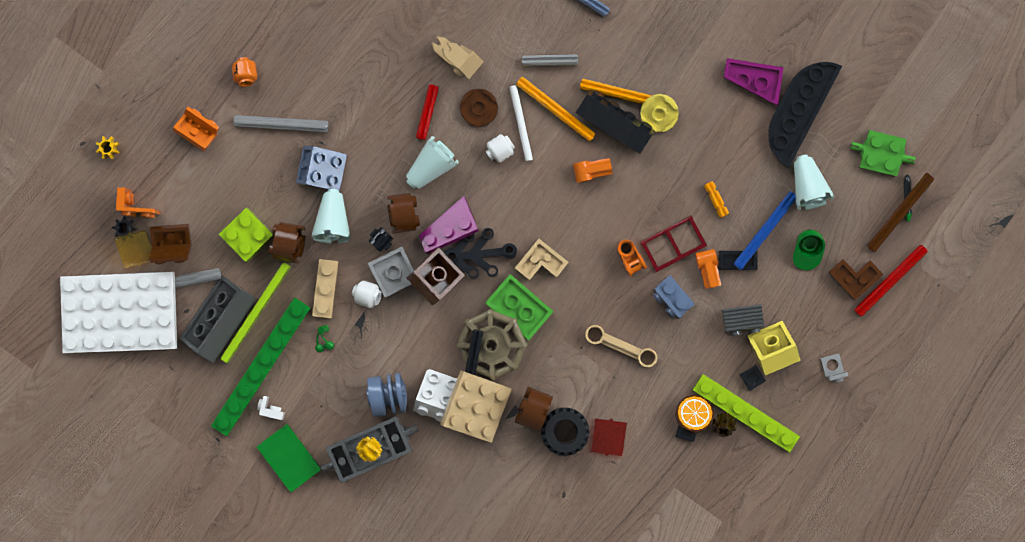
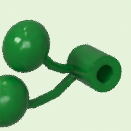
(329, 345)

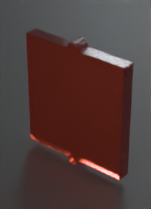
(608, 437)

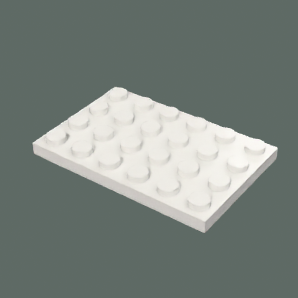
(118, 312)

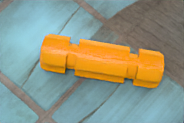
(716, 199)

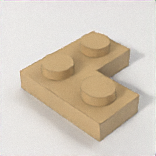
(538, 256)

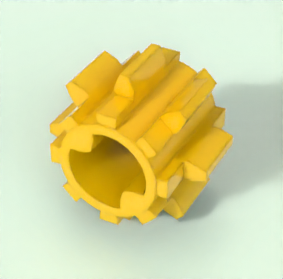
(102, 150)
(369, 449)

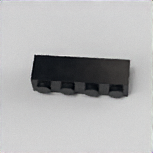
(615, 121)

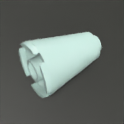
(430, 164)
(810, 184)
(331, 219)

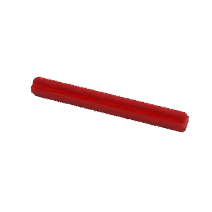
(891, 280)

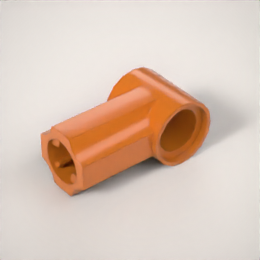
(588, 170)
(708, 264)

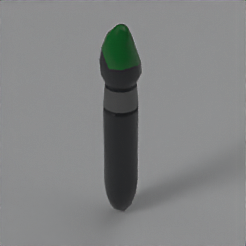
(907, 189)

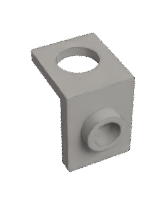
(836, 375)

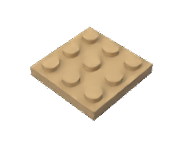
(475, 406)

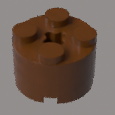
(402, 213)
(287, 242)
(533, 409)

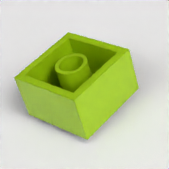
(247, 235)

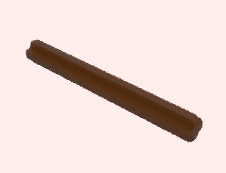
(900, 212)

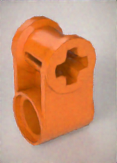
(631, 258)

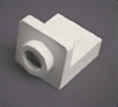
(273, 411)

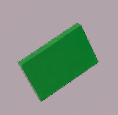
(289, 458)

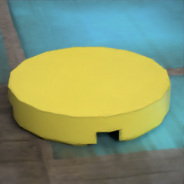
(660, 112)

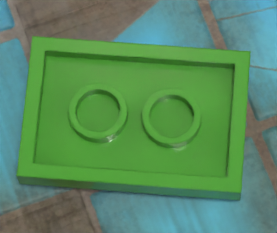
(520, 303)

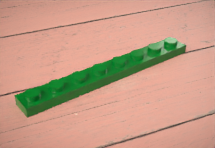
(261, 366)

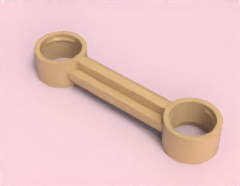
(621, 346)

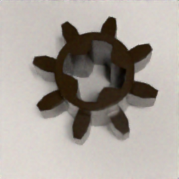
(724, 424)

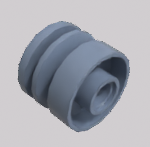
(387, 394)

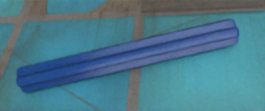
(765, 230)

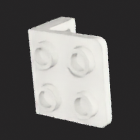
(434, 394)

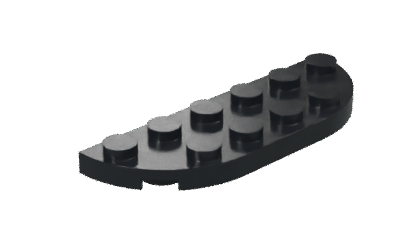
(799, 109)

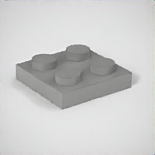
(392, 271)

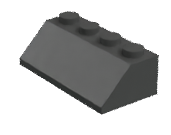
(217, 319)

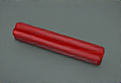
(427, 112)

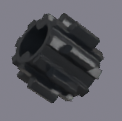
(118, 228)
(380, 239)

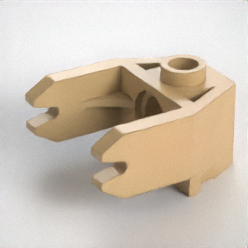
(459, 57)

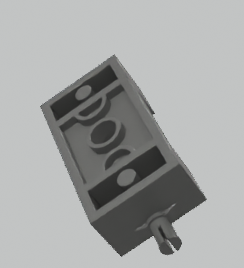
(389, 434)

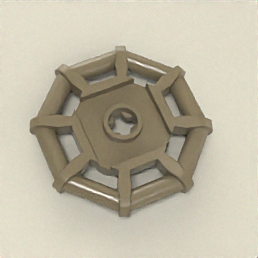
(502, 339)

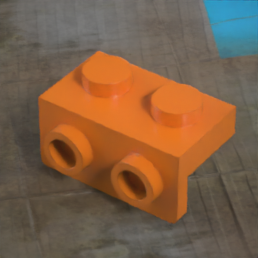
(196, 129)

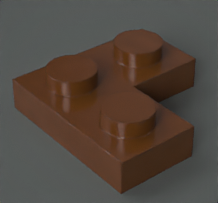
(855, 282)

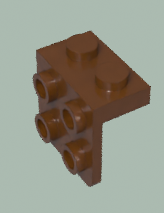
(170, 243)

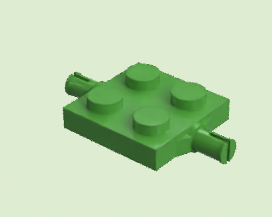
(882, 153)

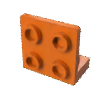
(124, 202)

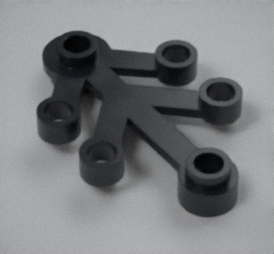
(477, 254)

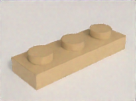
(325, 288)

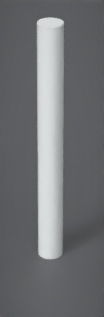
(521, 123)

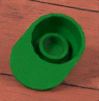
(808, 249)

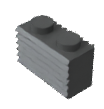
(743, 318)

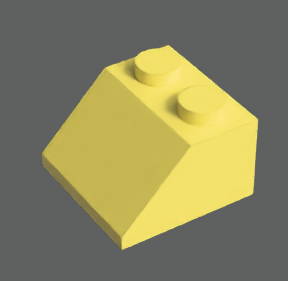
(774, 348)

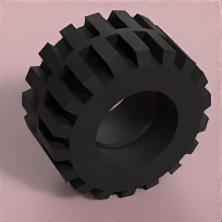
(577, 443)

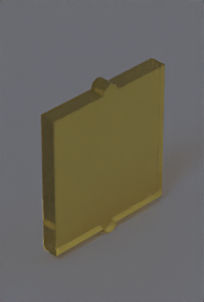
(133, 248)

